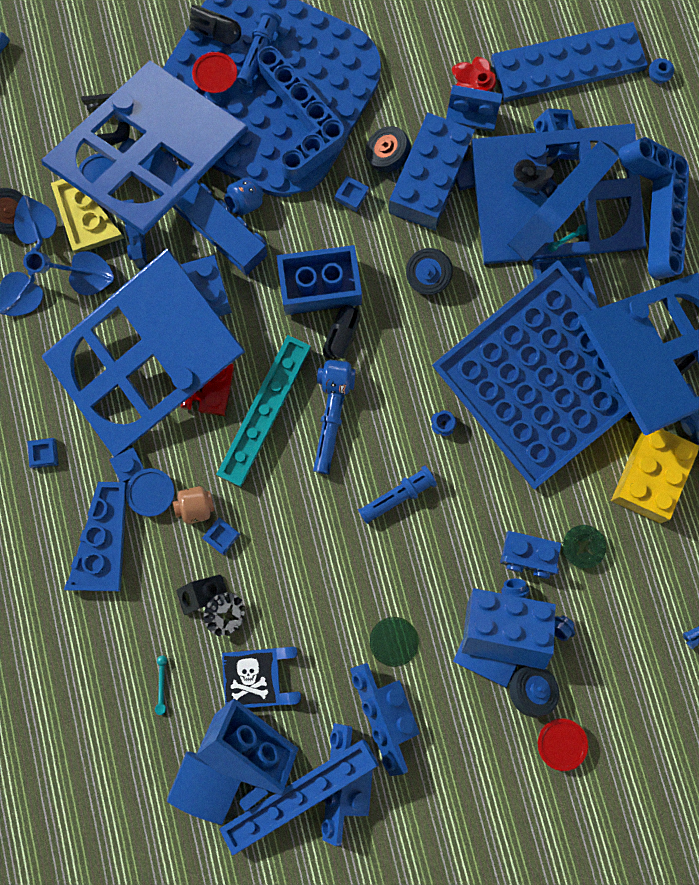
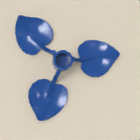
(18, 292)

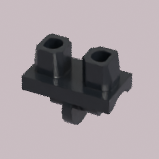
(533, 178)

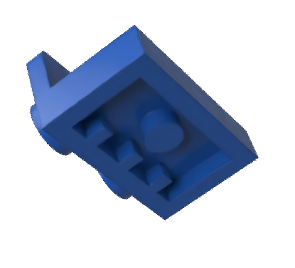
(473, 107)
(555, 121)
(530, 553)

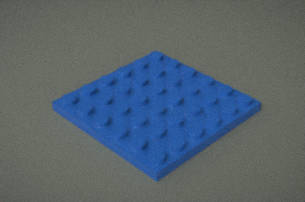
(536, 377)

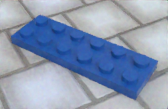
(568, 62)

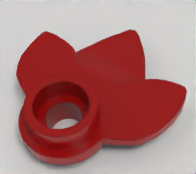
(474, 74)

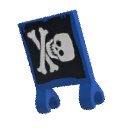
(254, 677)

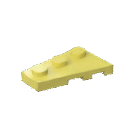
(83, 218)

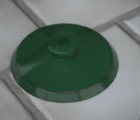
(394, 641)

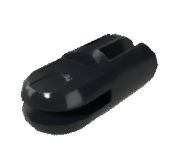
(214, 25)
(342, 333)

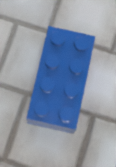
(431, 171)

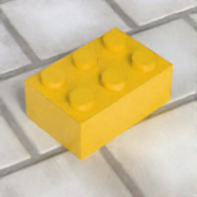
(655, 474)

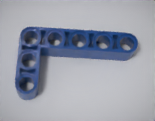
(304, 110)
(563, 201)
(668, 206)

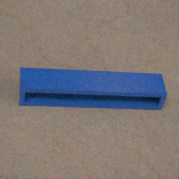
(210, 217)

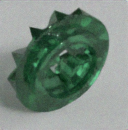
(596, 545)

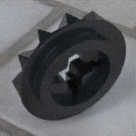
(220, 604)

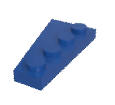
(102, 542)

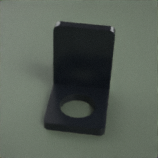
(201, 592)

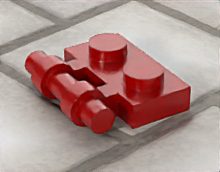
(214, 394)

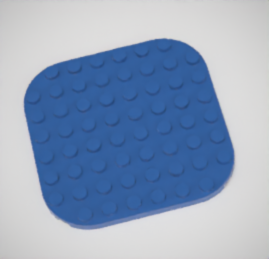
(325, 52)

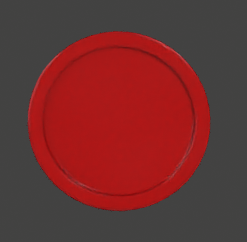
(214, 72)
(562, 744)

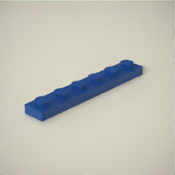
(299, 797)

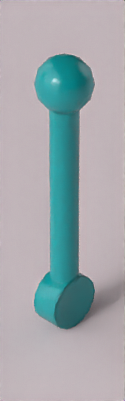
(581, 230)
(161, 707)

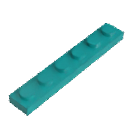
(264, 411)

